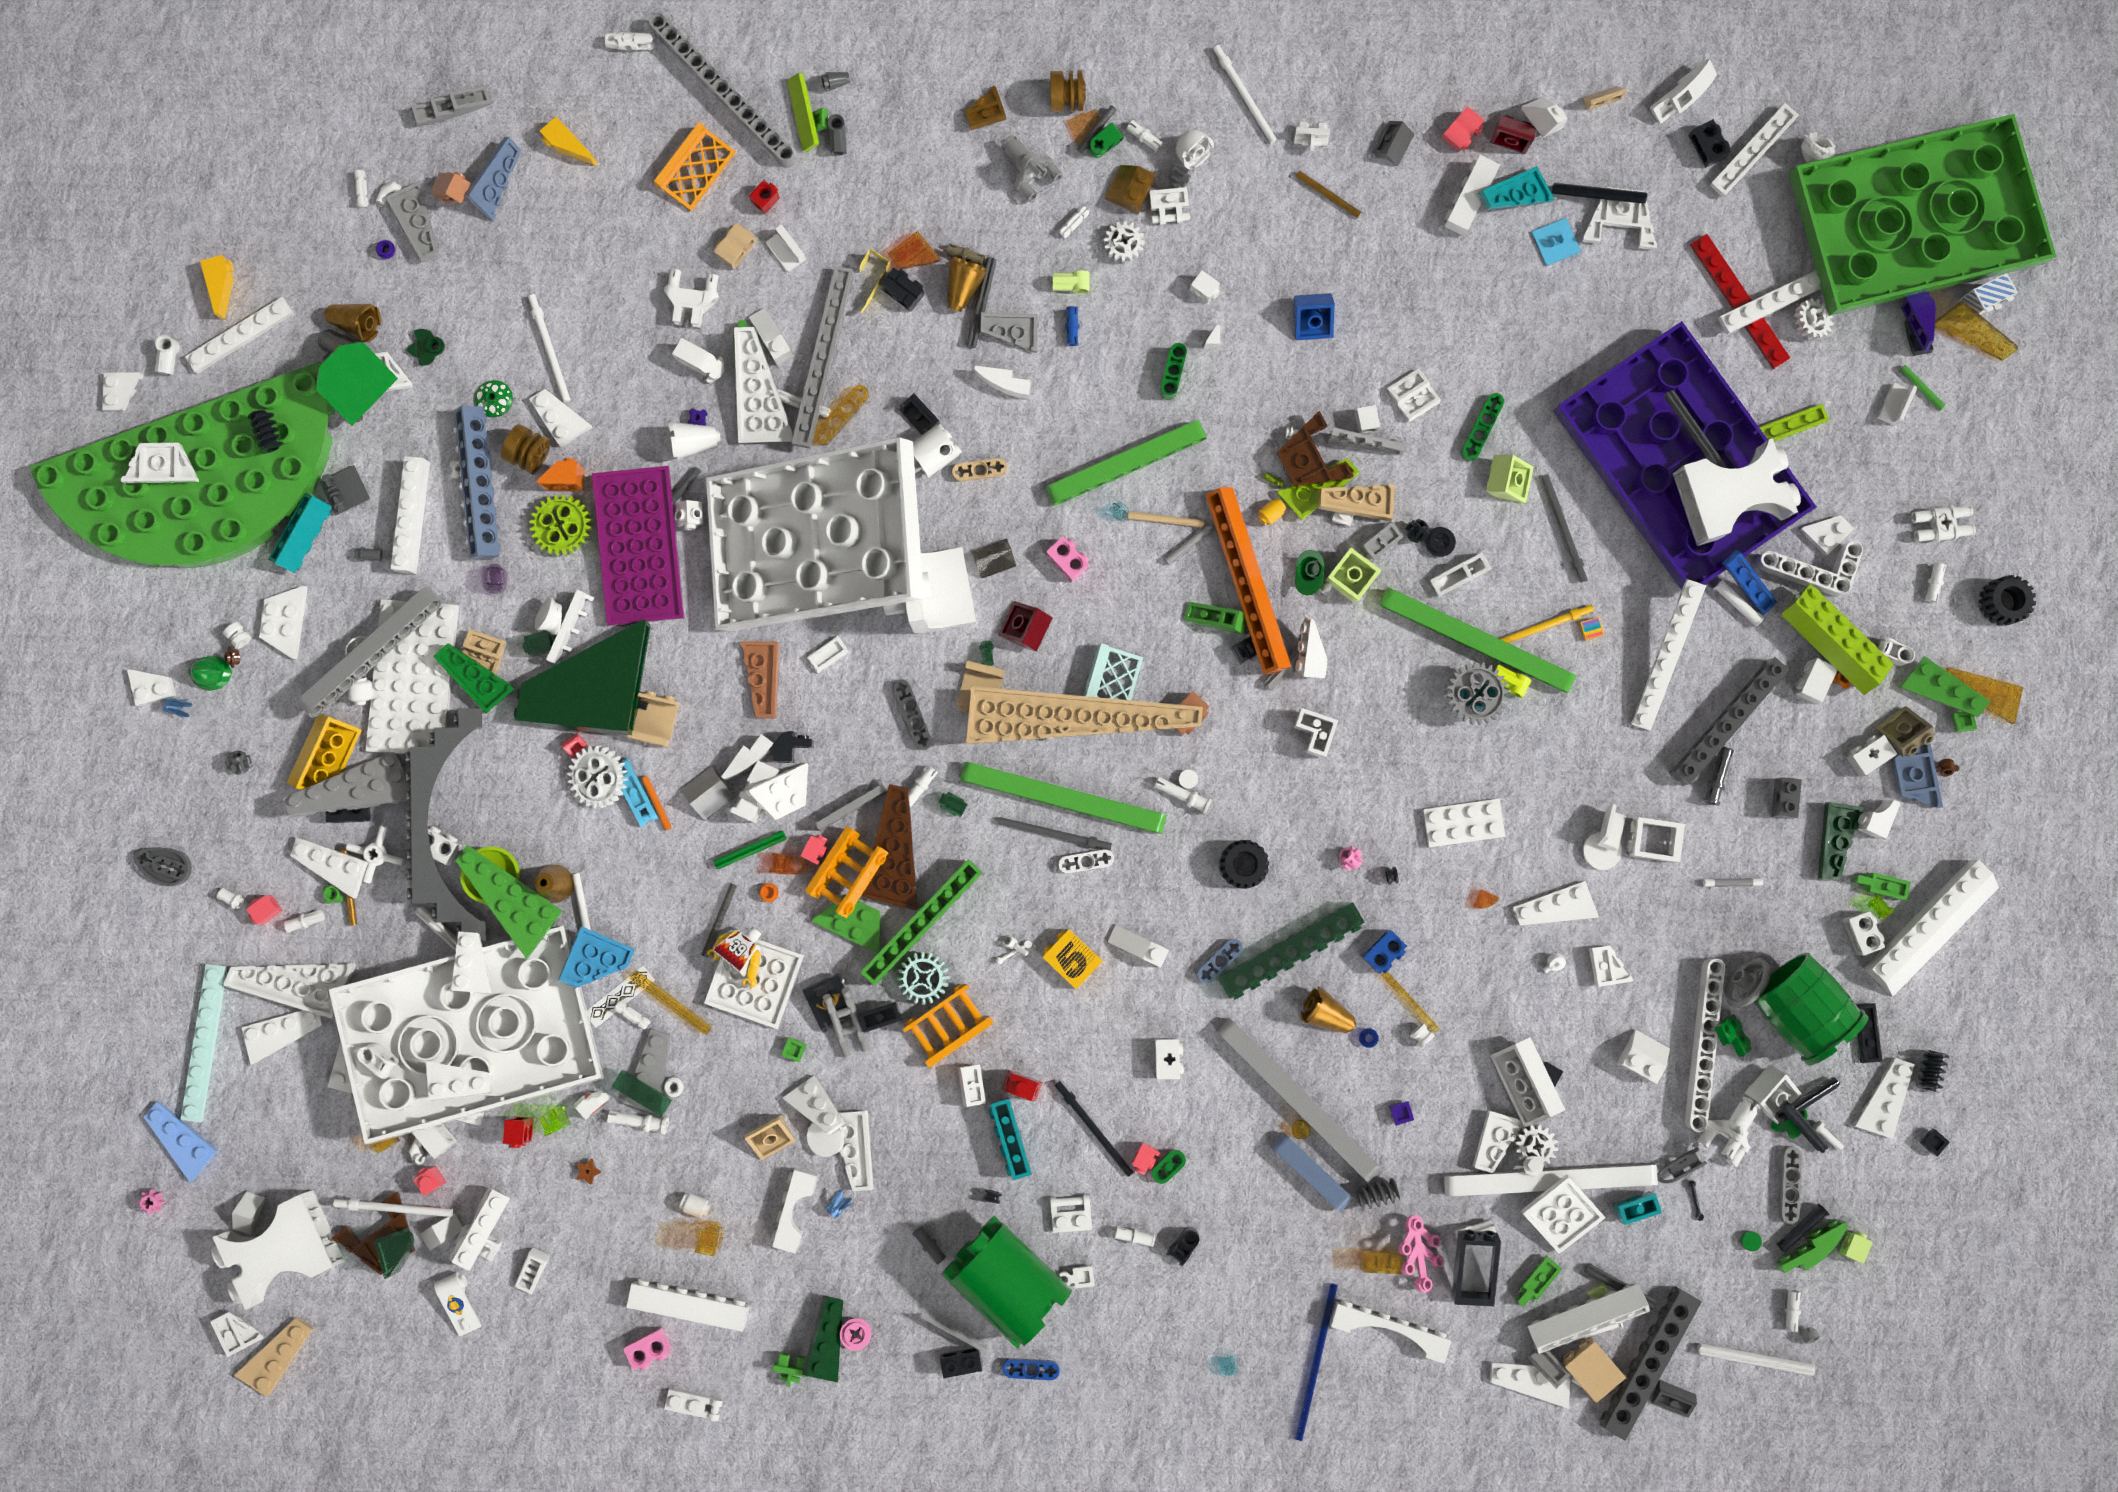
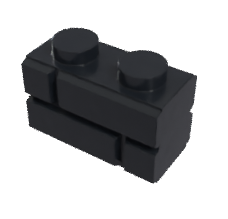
(902, 289)
(880, 1017)

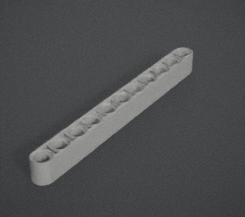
(718, 82)
(1298, 1100)

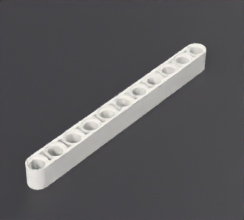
(1520, 1182)

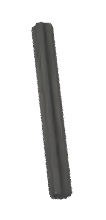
(981, 302)
(1693, 429)

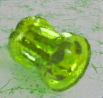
(1880, 907)

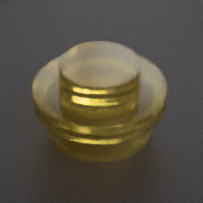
(1301, 1129)

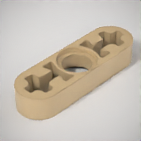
(992, 462)

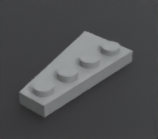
(412, 214)
(1366, 442)
(652, 1064)

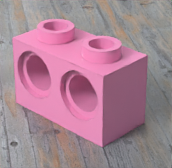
(1063, 561)
(645, 1345)

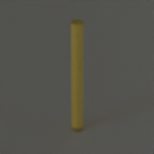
(1410, 1001)

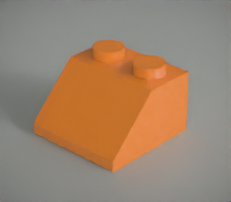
(564, 476)

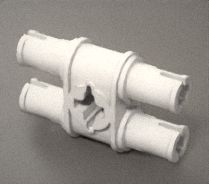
(1945, 515)

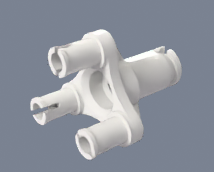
(1734, 1130)

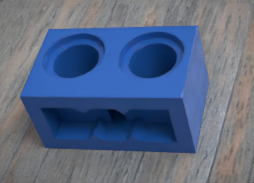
(1381, 947)

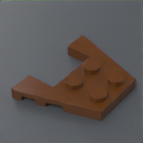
(1304, 461)
(366, 1249)

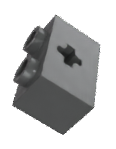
(1786, 798)

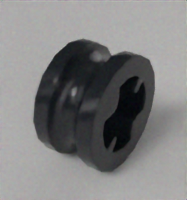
(1391, 875)
(992, 1196)

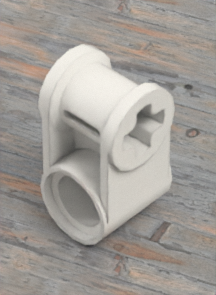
(1892, 650)
(380, 1062)

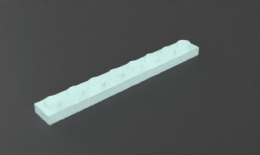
(204, 1043)

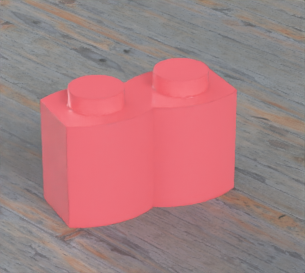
(1462, 129)

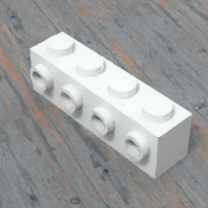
(1469, 200)

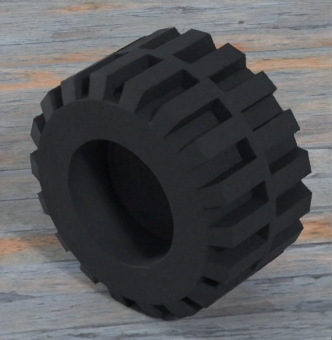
(2021, 596)
(1256, 852)

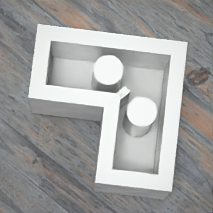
(1320, 728)

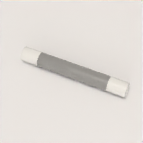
(1732, 882)

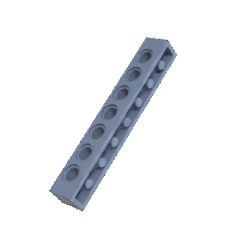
(471, 490)

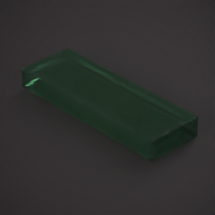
(642, 1093)

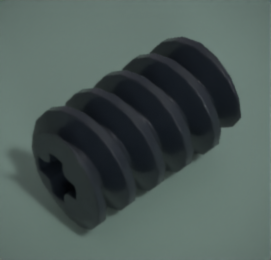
(264, 431)
(1932, 1071)

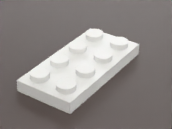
(1463, 823)

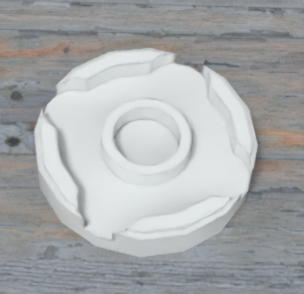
(1598, 856)
(825, 1144)

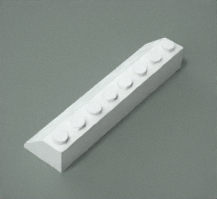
(1932, 926)

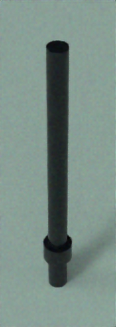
(1069, 1098)

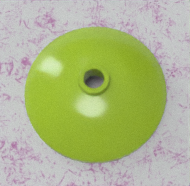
(499, 857)

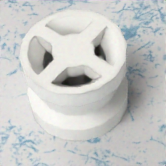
(1421, 1035)

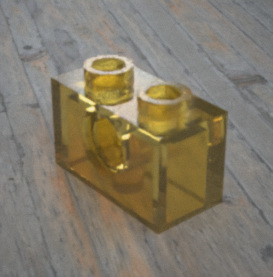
(710, 1239)
(1380, 1261)

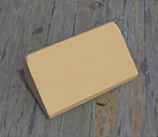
(1604, 97)

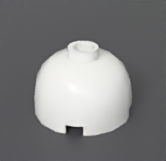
(1193, 148)

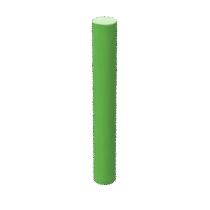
(1922, 387)

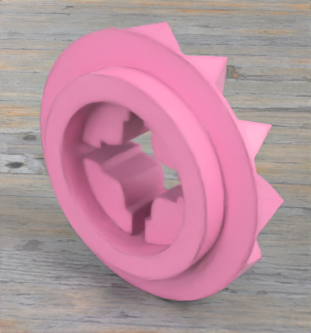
(855, 1343)

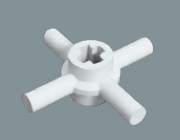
(372, 860)

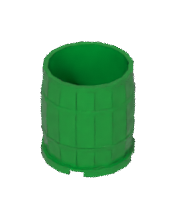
(1810, 1009)

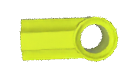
(1517, 682)

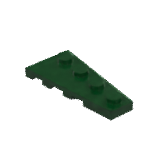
(1837, 834)
(824, 1349)

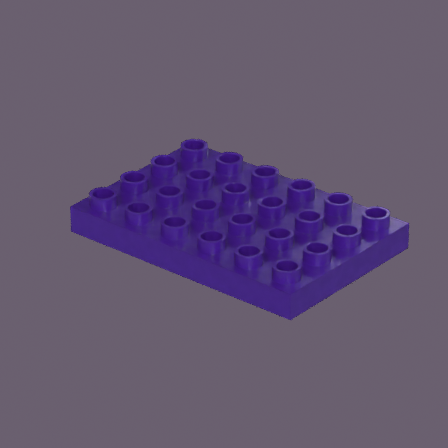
(1640, 443)

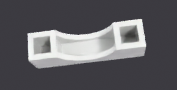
(788, 1234)
(474, 1239)

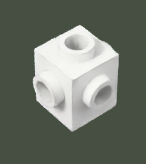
(689, 514)

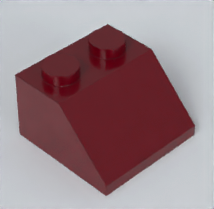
(1513, 134)
(1025, 626)

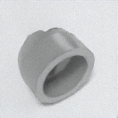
(1811, 1336)

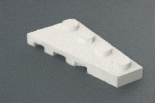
(273, 1034)

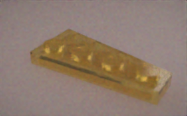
(1976, 330)
(2003, 696)

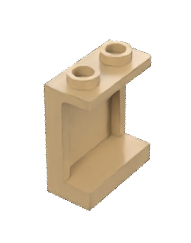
(1593, 1369)

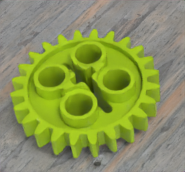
(545, 532)

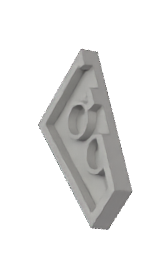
(1012, 328)

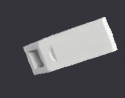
(1312, 657)

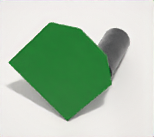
(351, 375)

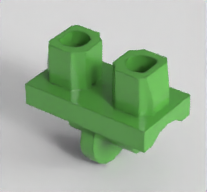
(783, 1366)

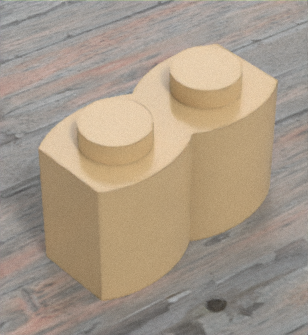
(734, 245)

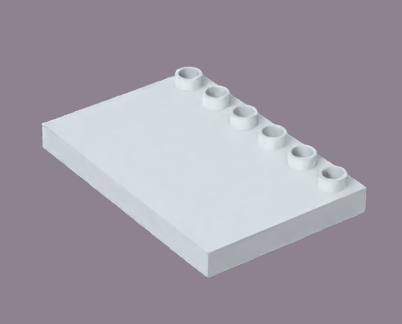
(525, 1034)

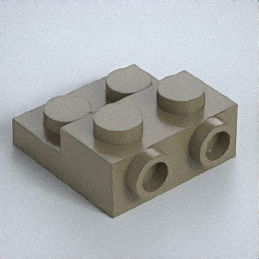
(1906, 731)

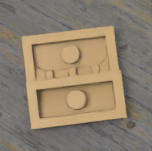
(484, 649)

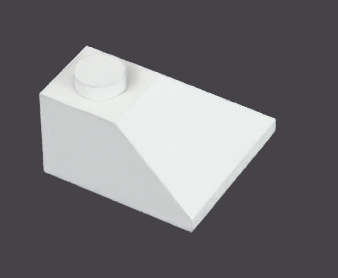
(1545, 116)

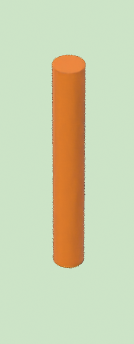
(656, 803)

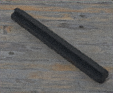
(1599, 193)

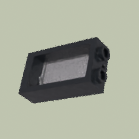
(1476, 1268)

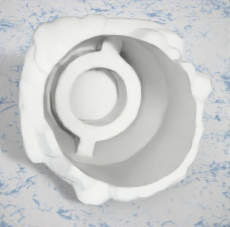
(1816, 148)

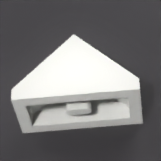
(247, 1212)
(441, 1231)

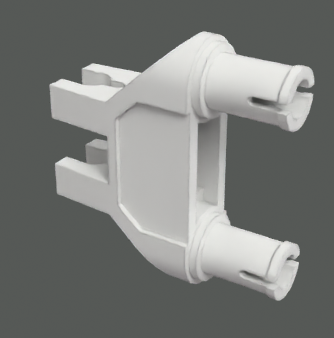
(690, 300)

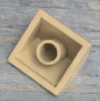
(770, 1137)

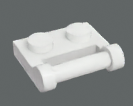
(1071, 1220)

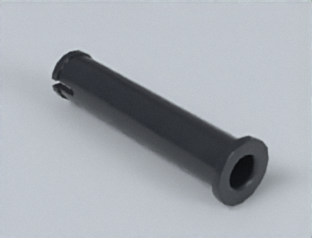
(1802, 1228)

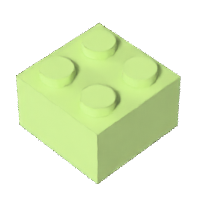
(1353, 575)

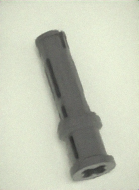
(1716, 784)

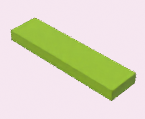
(803, 112)
(1795, 423)

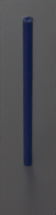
(1316, 1362)

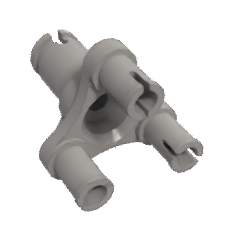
(1028, 166)

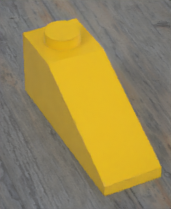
(564, 142)
(219, 282)

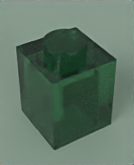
(538, 643)

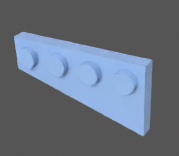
(183, 1144)

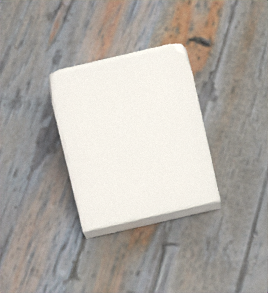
(1214, 339)

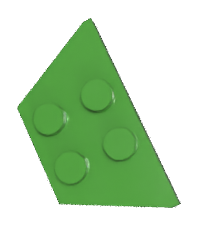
(860, 926)

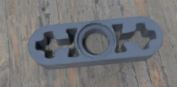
(1213, 975)

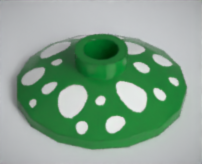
(501, 402)

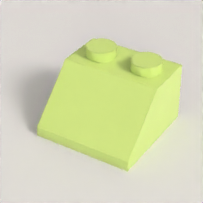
(1509, 478)

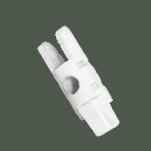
(629, 41)

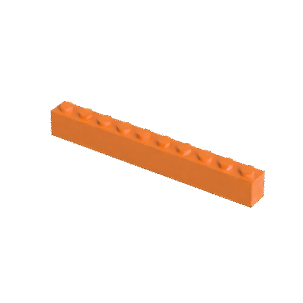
(1248, 580)

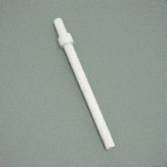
(1226, 64)
(538, 315)
(356, 1204)

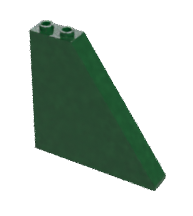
(591, 689)

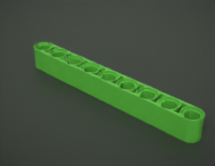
(1126, 462)

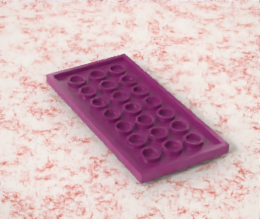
(638, 545)

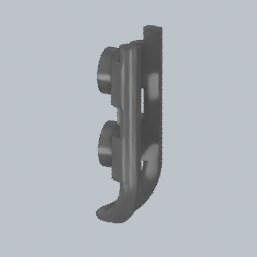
(1676, 1168)

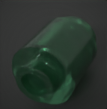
(952, 804)

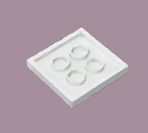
(1563, 1214)

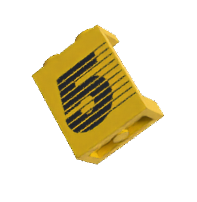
(1071, 958)

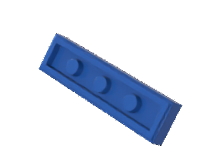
(1749, 582)

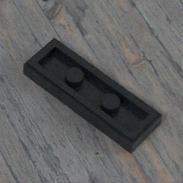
(1869, 1036)

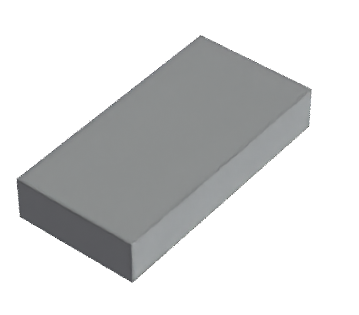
(1549, 1367)

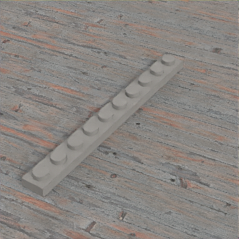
(822, 357)

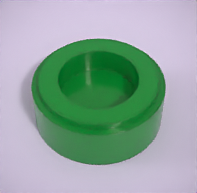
(1751, 1241)

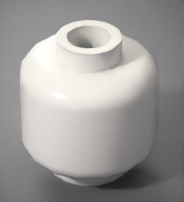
(360, 691)

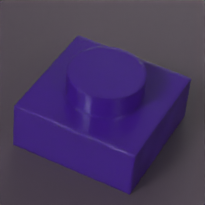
(1401, 1113)

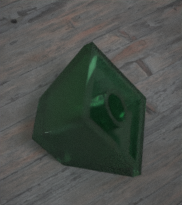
(394, 1250)

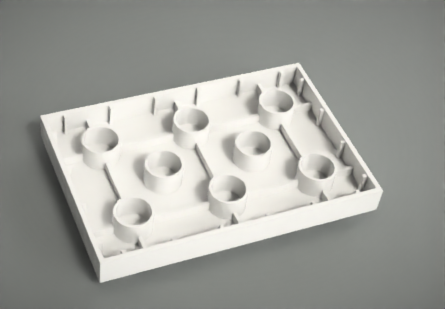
(815, 536)

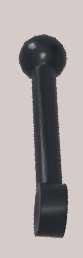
(1699, 1216)

